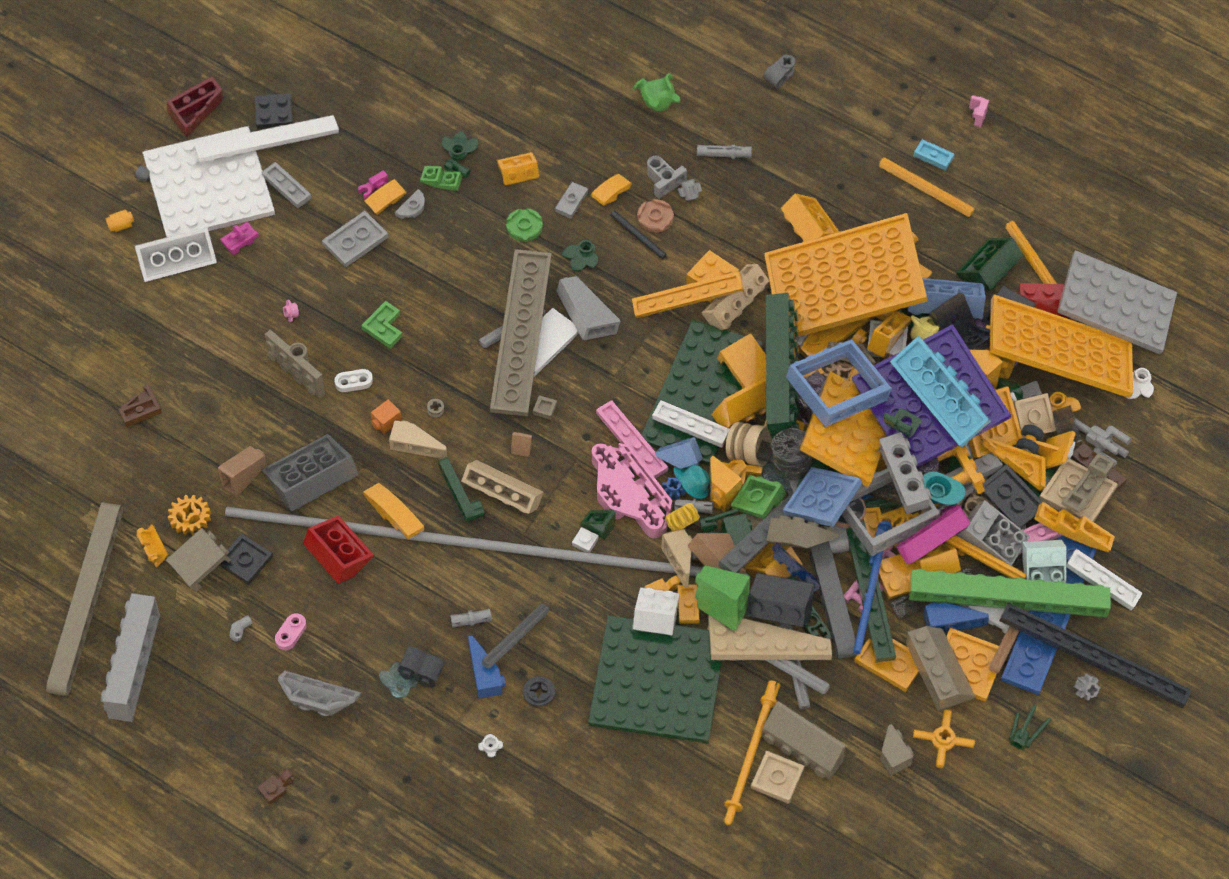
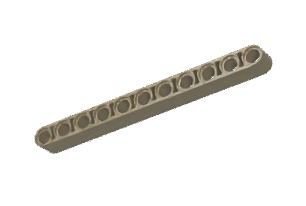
(84, 599)

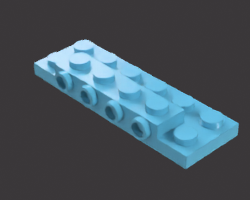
(941, 390)

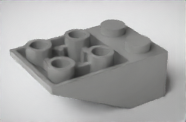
(994, 533)

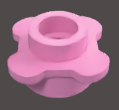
(290, 310)

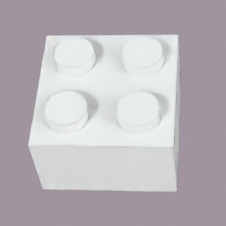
(656, 611)

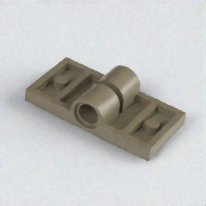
(296, 362)

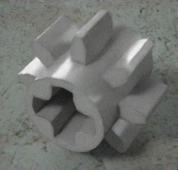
(689, 189)
(1087, 687)

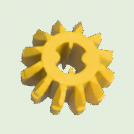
(682, 517)

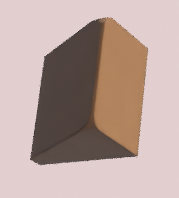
(521, 444)

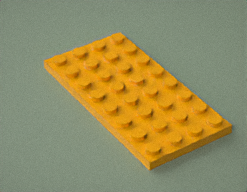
(1060, 346)

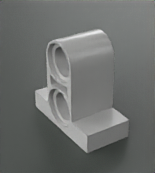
(664, 176)

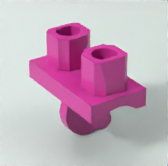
(239, 237)

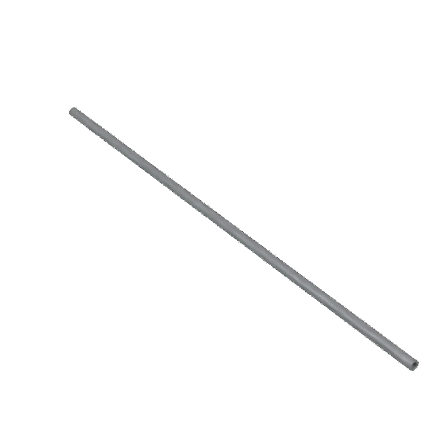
(465, 542)

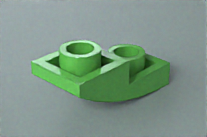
(438, 178)

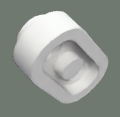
(353, 380)

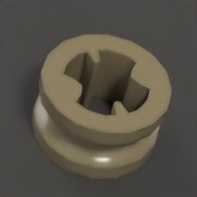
(430, 410)

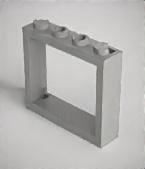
(894, 535)

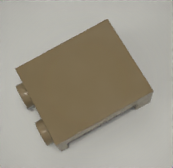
(198, 558)

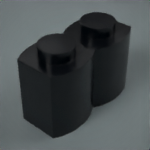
(421, 667)

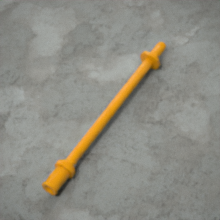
(768, 701)

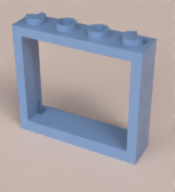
(849, 350)

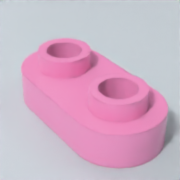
(291, 630)

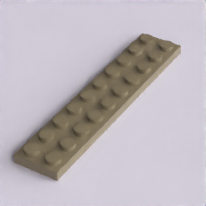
(521, 333)

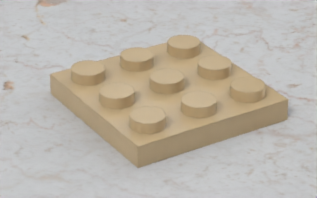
(1065, 480)

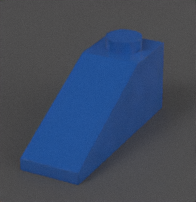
(953, 616)
(488, 681)

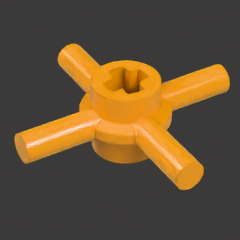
(943, 732)

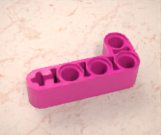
(935, 533)

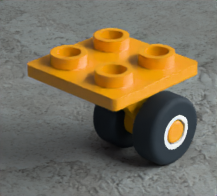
(1055, 448)

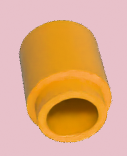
(119, 221)

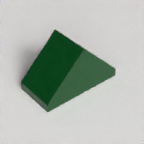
(599, 522)

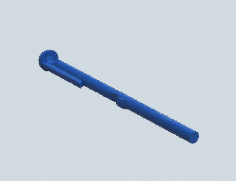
(875, 561)

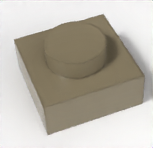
(545, 407)

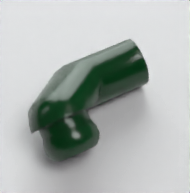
(453, 165)

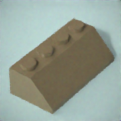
(938, 667)
(803, 741)

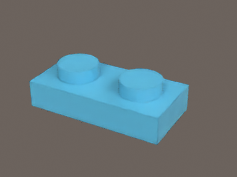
(933, 154)

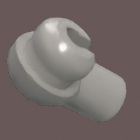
(237, 628)

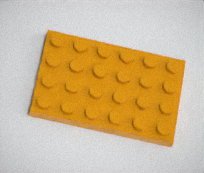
(848, 444)

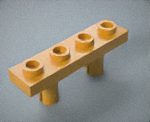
(969, 468)

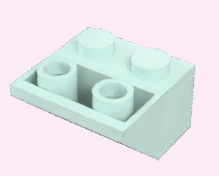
(1044, 560)

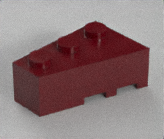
(194, 105)

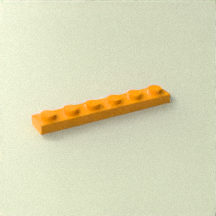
(687, 294)

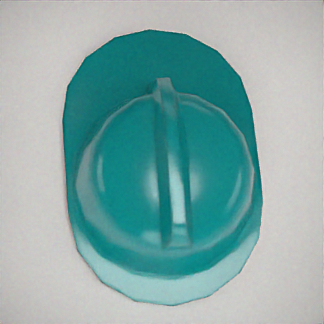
(694, 480)
(943, 488)

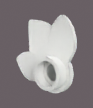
(1141, 386)

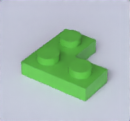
(380, 326)

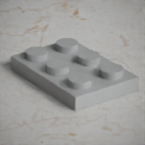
(355, 239)

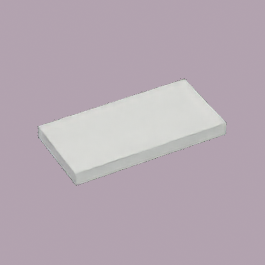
(554, 337)

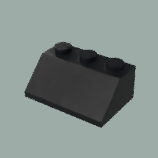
(780, 599)

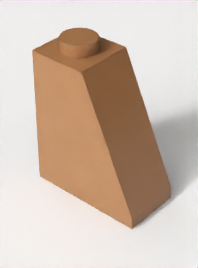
(241, 470)
(712, 548)

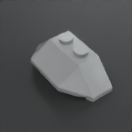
(316, 694)

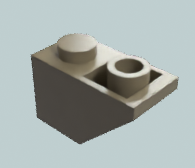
(895, 754)

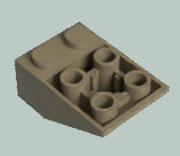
(798, 533)

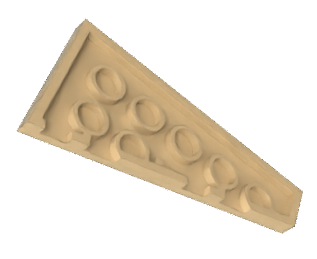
(764, 642)

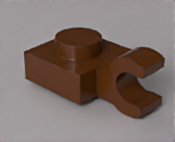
(274, 788)

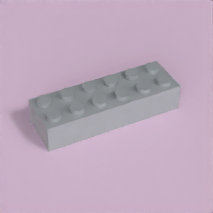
(131, 657)

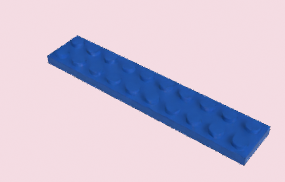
(1030, 656)

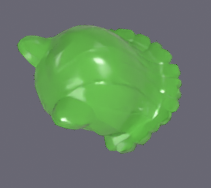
(658, 93)

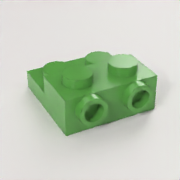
(758, 496)

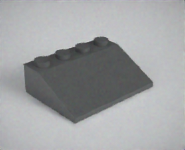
(310, 472)

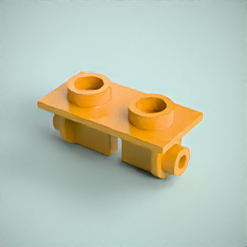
(153, 545)

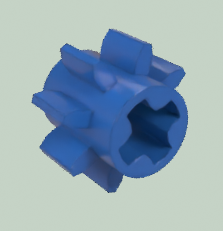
(673, 488)

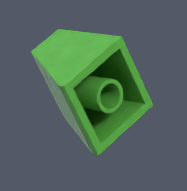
(723, 595)

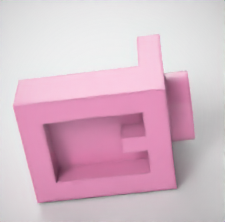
(980, 107)

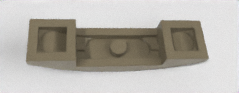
(1089, 484)

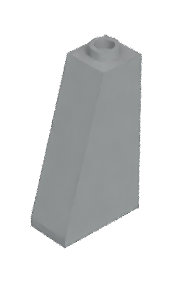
(586, 310)

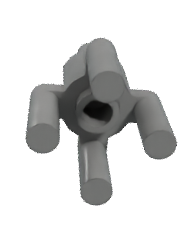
(1103, 439)

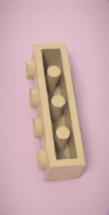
(727, 308)
(502, 486)

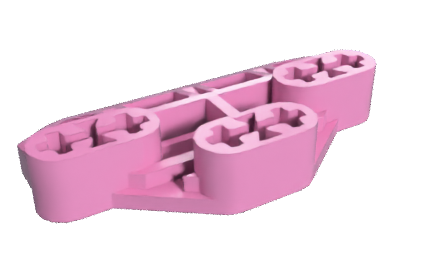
(629, 495)

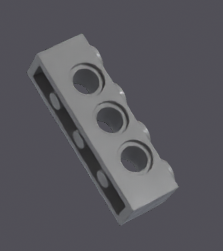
(911, 500)

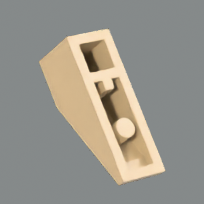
(412, 439)
(678, 553)

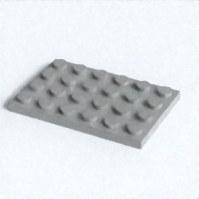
(1117, 302)

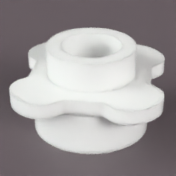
(490, 739)

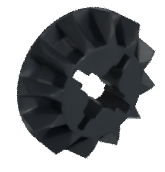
(532, 686)

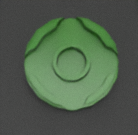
(524, 225)

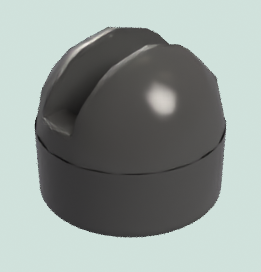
(142, 173)

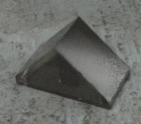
(1066, 422)

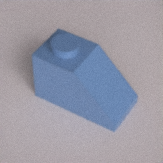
(681, 454)

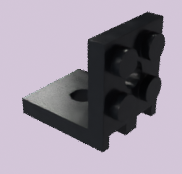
(973, 336)

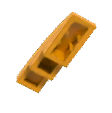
(393, 510)
(1079, 530)

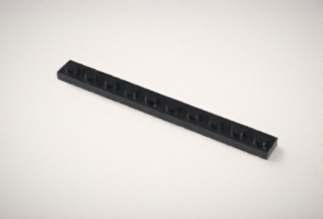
(1095, 655)

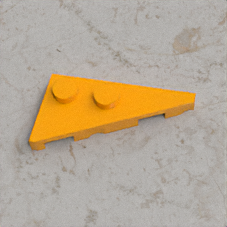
(1026, 464)

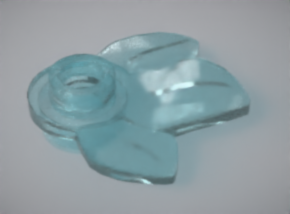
(393, 680)

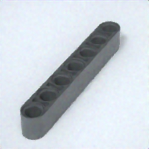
(833, 600)

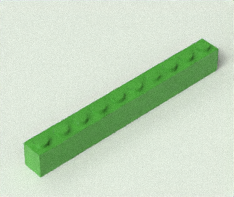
(998, 591)

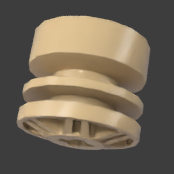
(744, 441)

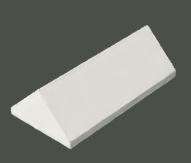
(175, 254)

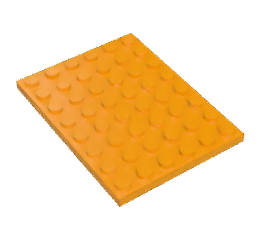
(849, 274)

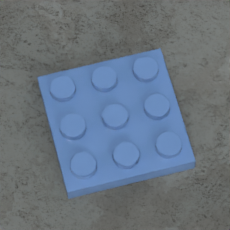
(822, 496)

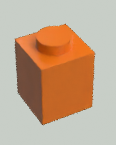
(384, 416)

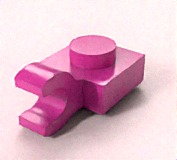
(374, 184)

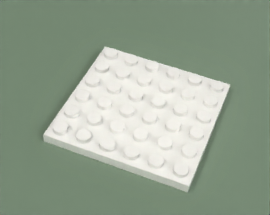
(209, 191)

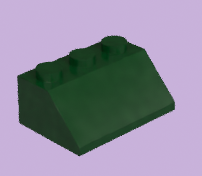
(991, 262)

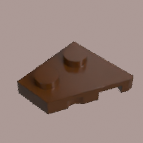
(140, 407)

